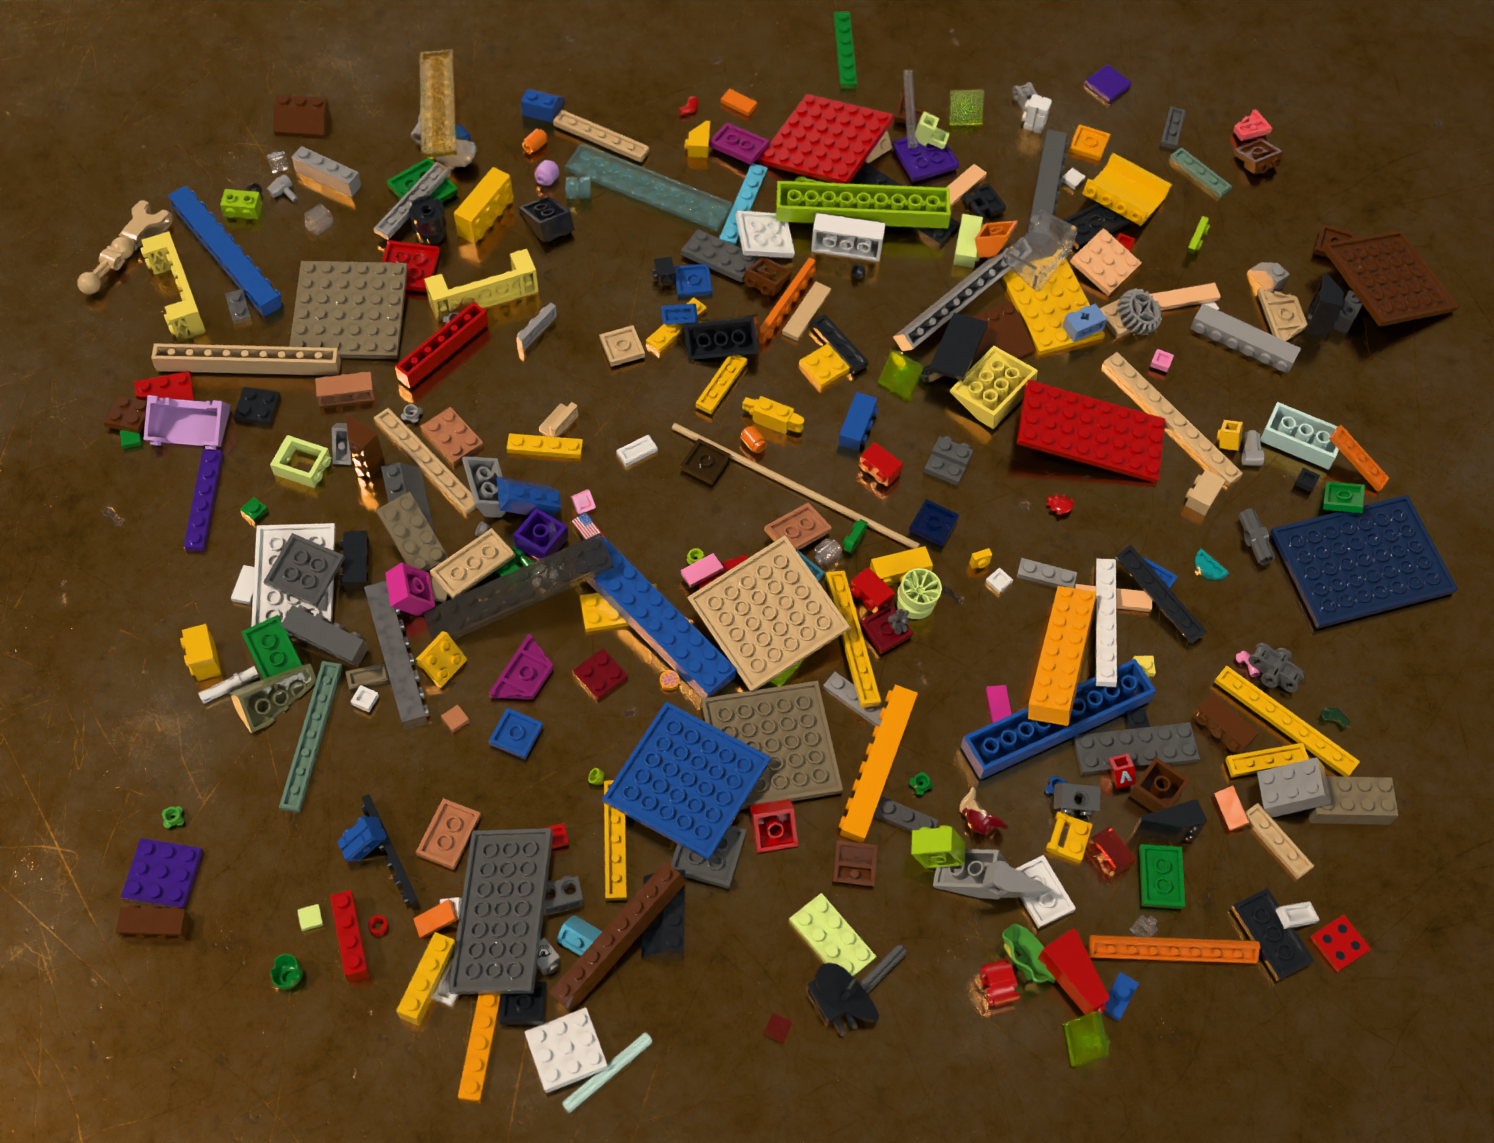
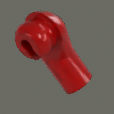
(691, 106)

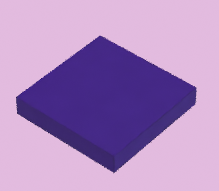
(1108, 83)

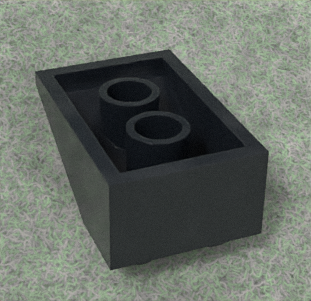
(547, 218)
(1173, 823)

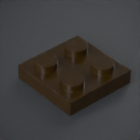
(705, 461)

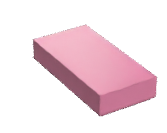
(701, 570)

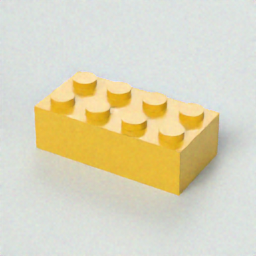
(483, 205)

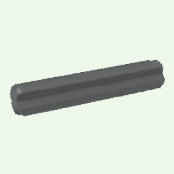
(883, 968)

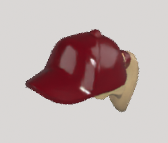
(977, 817)

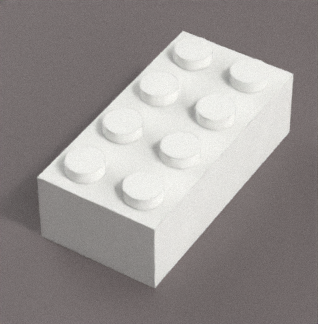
(847, 237)

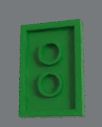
(271, 647)
(1162, 876)

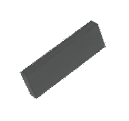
(1173, 128)

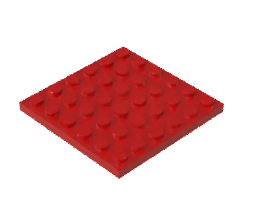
(826, 139)

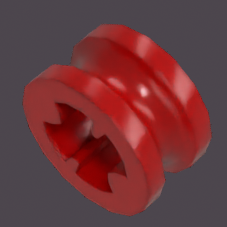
(375, 932)

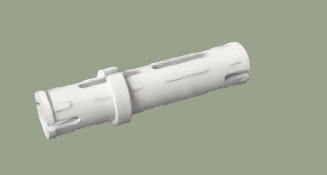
(232, 683)

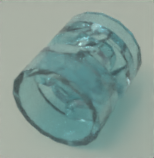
(578, 187)

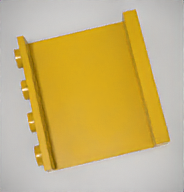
(1127, 189)

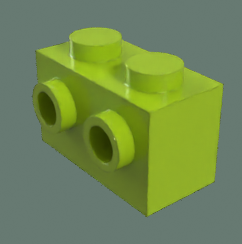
(241, 204)

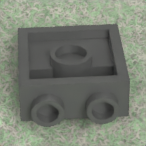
(949, 460)

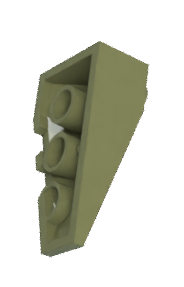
(267, 698)

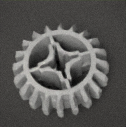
(1139, 311)

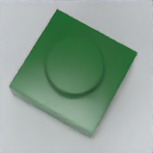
(254, 510)

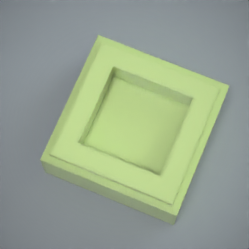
(310, 917)

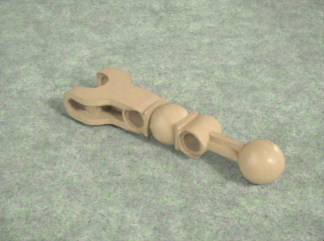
(140, 227)

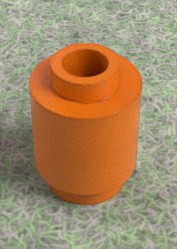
(534, 141)
(753, 439)

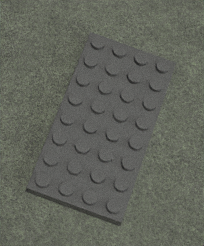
(501, 912)

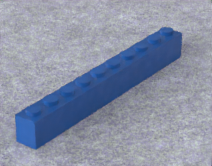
(225, 251)

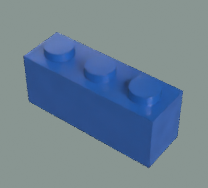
(858, 421)

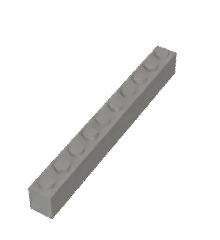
(954, 300)

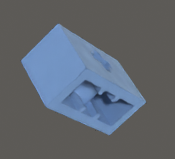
(1084, 322)

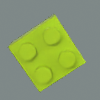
(938, 847)

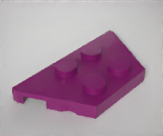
(524, 673)

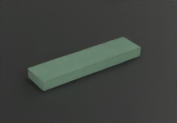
(1200, 172)

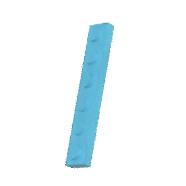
(744, 201)

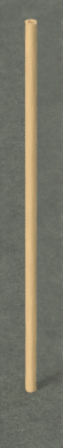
(801, 489)

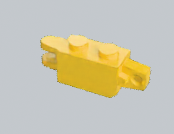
(773, 415)

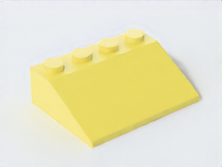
(994, 386)

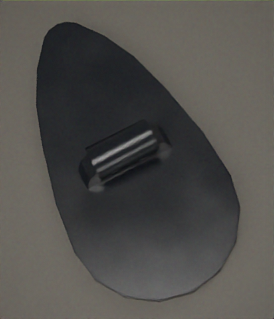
(845, 992)

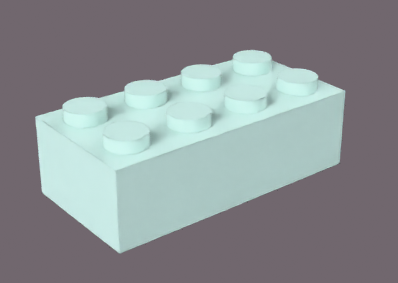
(1300, 435)

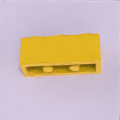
(894, 566)

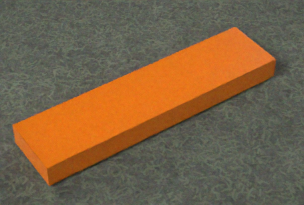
(1359, 458)

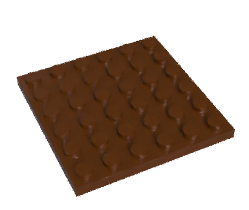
(1390, 278)

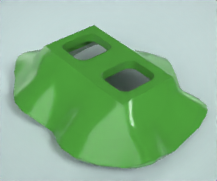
(1029, 951)

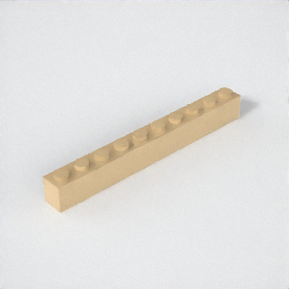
(246, 359)

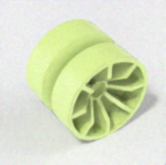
(918, 593)

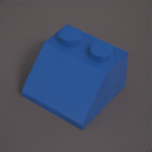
(541, 105)

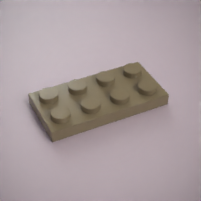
(411, 533)

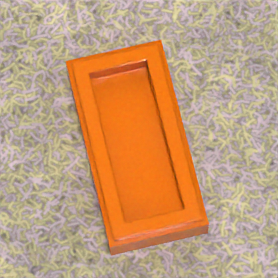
(738, 102)
(1232, 808)
(435, 919)

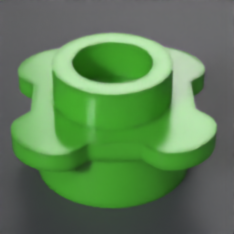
(172, 811)

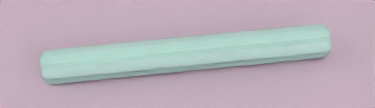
(602, 1077)

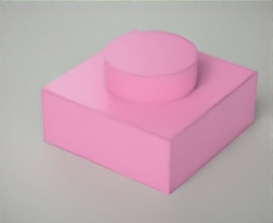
(1162, 360)
(583, 501)

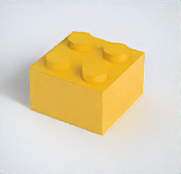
(200, 653)

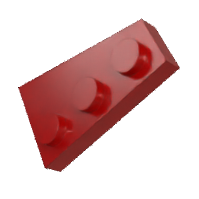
(171, 386)

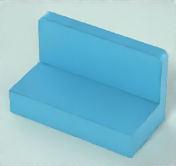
(577, 934)

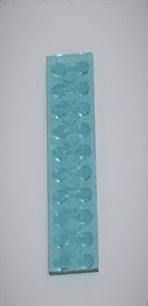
(649, 186)

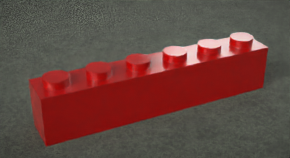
(441, 345)

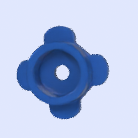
(1054, 780)

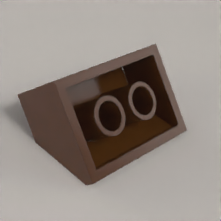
(301, 115)
(364, 448)

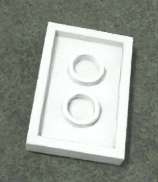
(1050, 905)

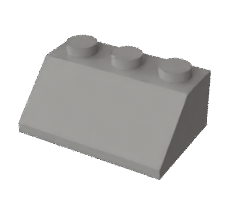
(483, 484)

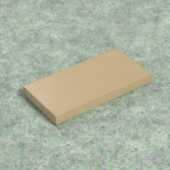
(472, 563)

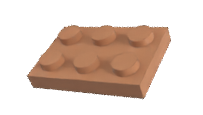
(452, 436)
(800, 527)
(448, 834)

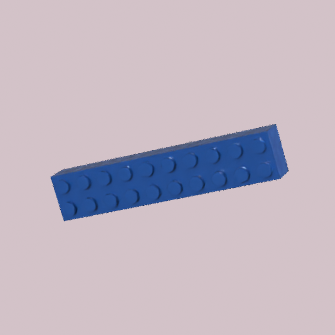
(663, 626)
(1019, 737)

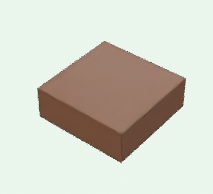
(455, 718)

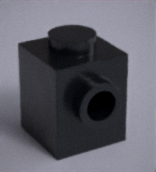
(664, 271)

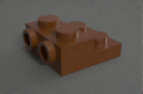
(1259, 156)
(767, 276)

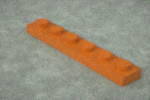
(784, 304)

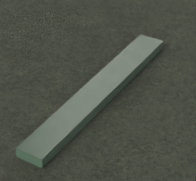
(310, 737)

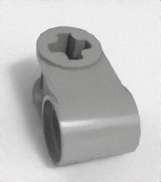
(1023, 93)

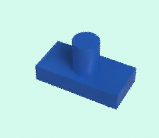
(679, 313)
(1120, 996)

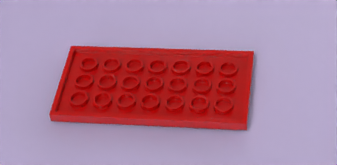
(1091, 431)

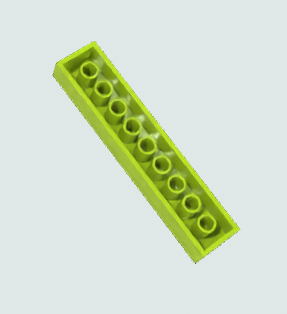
(876, 203)

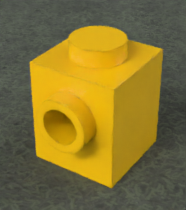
(1230, 435)

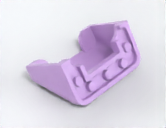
(185, 422)

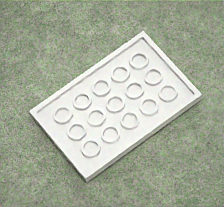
(269, 544)

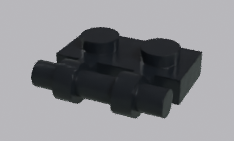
(988, 198)

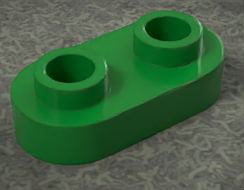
(858, 530)

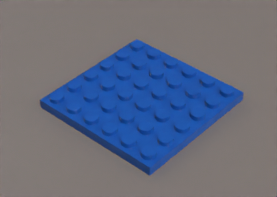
(686, 780)

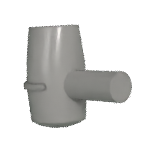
(280, 186)

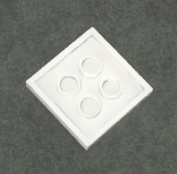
(764, 235)
(566, 1050)

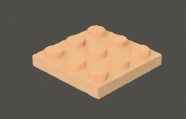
(1105, 262)

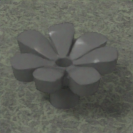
(899, 620)

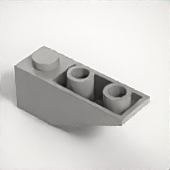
(1008, 882)

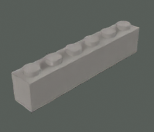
(1245, 338)

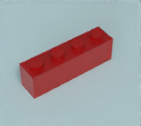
(349, 936)

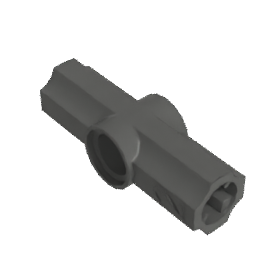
(1256, 536)

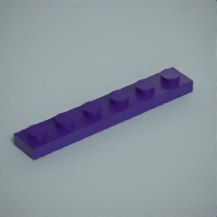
(203, 500)

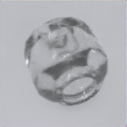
(827, 552)

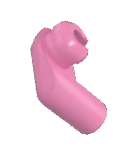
(1243, 657)

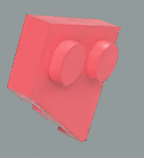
(1252, 126)

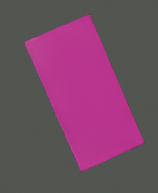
(998, 702)

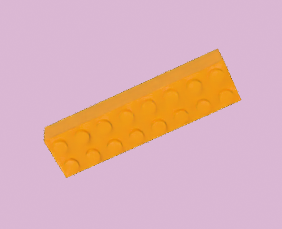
(1062, 656)

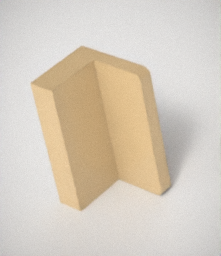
(559, 420)

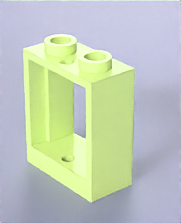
(286, 451)

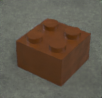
(1159, 786)

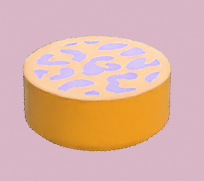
(669, 680)

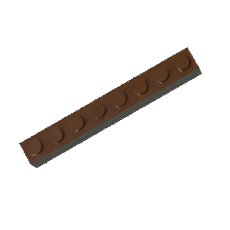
(618, 937)

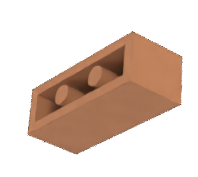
(345, 389)

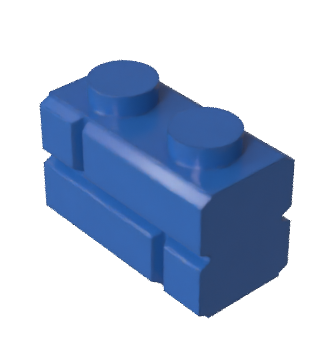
(361, 838)

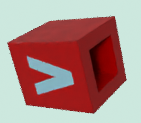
(1122, 771)

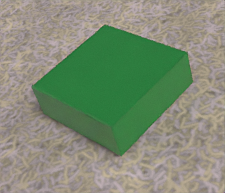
(130, 439)

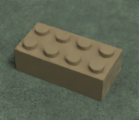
(1357, 801)

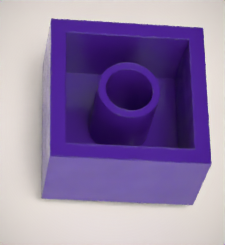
(540, 535)

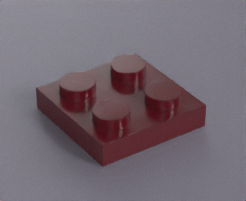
(880, 630)
(600, 674)

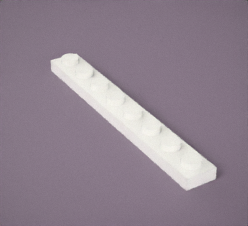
(1106, 623)

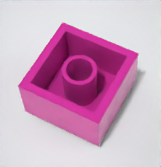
(409, 589)

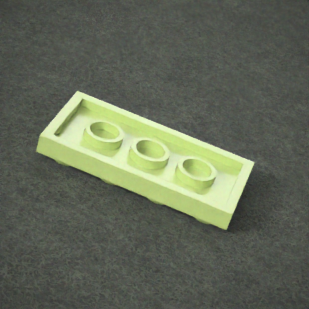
(831, 936)

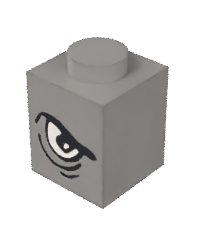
(548, 959)

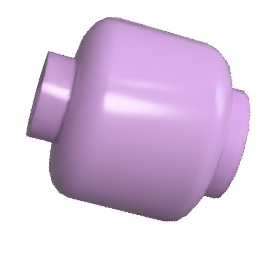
(546, 172)

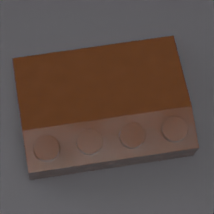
(1005, 332)

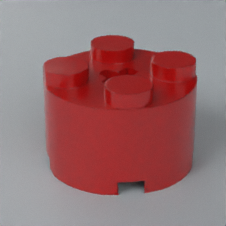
(1000, 983)

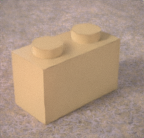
(1205, 492)

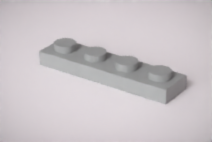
(846, 693)

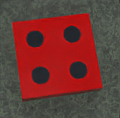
(1340, 943)

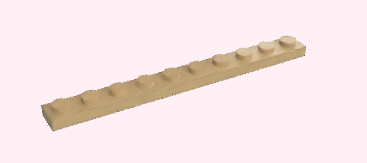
(1173, 419)

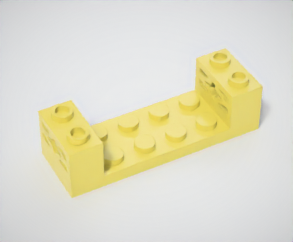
(486, 292)
(183, 315)

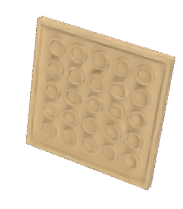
(768, 613)

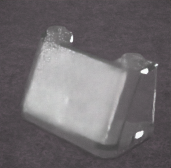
(1041, 249)

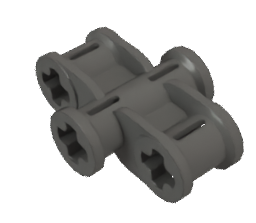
(1276, 667)

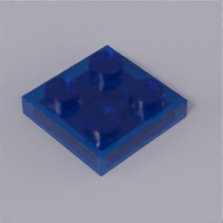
(934, 522)

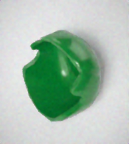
(286, 971)

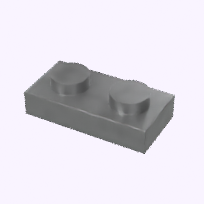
(238, 307)

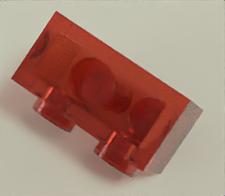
(1110, 852)

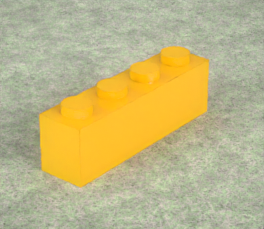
(426, 978)

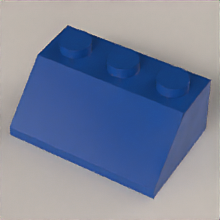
(526, 496)

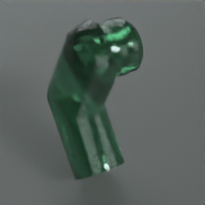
(1335, 714)

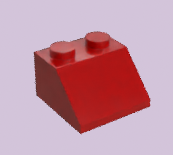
(773, 825)

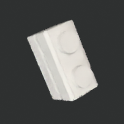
(1036, 114)

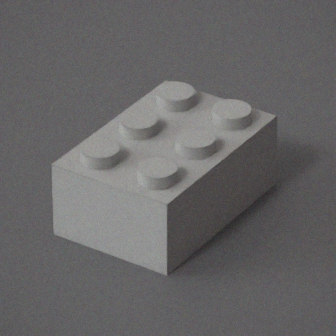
(1294, 787)

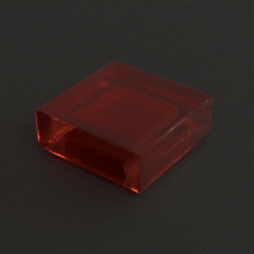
(778, 1028)

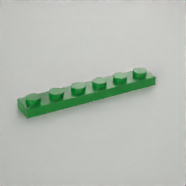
(845, 50)

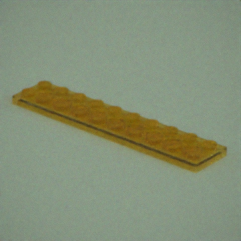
(437, 104)

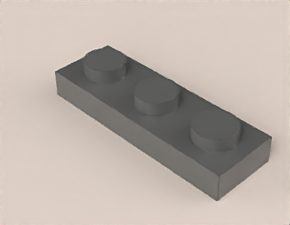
(903, 816)

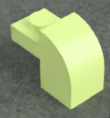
(928, 132)

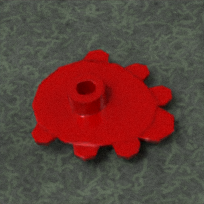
(1060, 504)

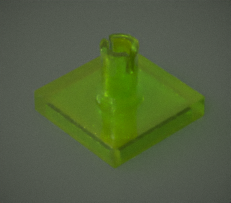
(966, 107)
(901, 374)
(1086, 1039)

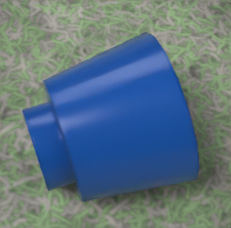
(462, 133)

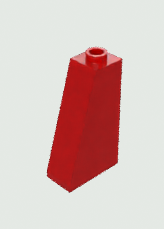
(1075, 972)

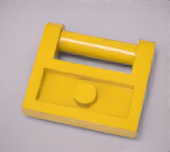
(1076, 838)

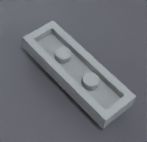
(536, 326)
(1046, 574)

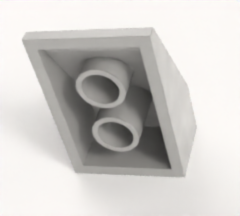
(968, 878)

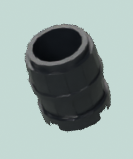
(428, 220)

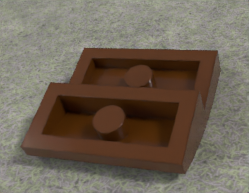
(855, 863)

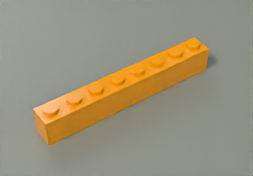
(878, 765)

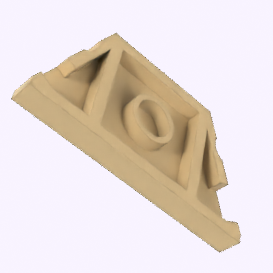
(1282, 314)

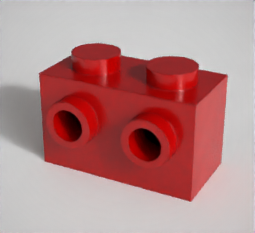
(880, 464)
(871, 590)

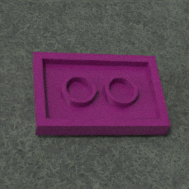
(739, 143)

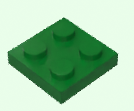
(1344, 497)

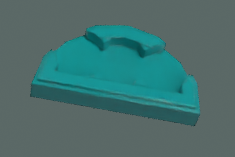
(1209, 567)

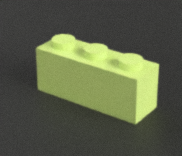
(966, 248)

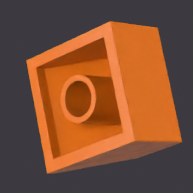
(993, 237)

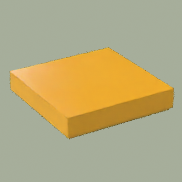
(1089, 142)

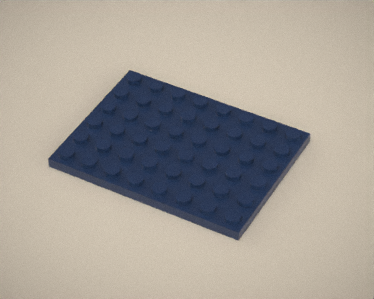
(1363, 561)

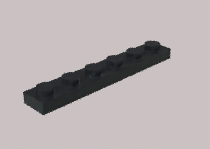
(1160, 594)
(392, 860)

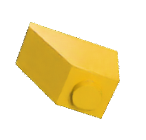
(698, 141)

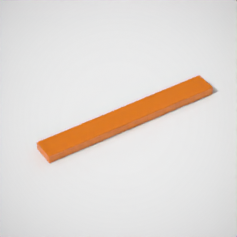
(1173, 949)

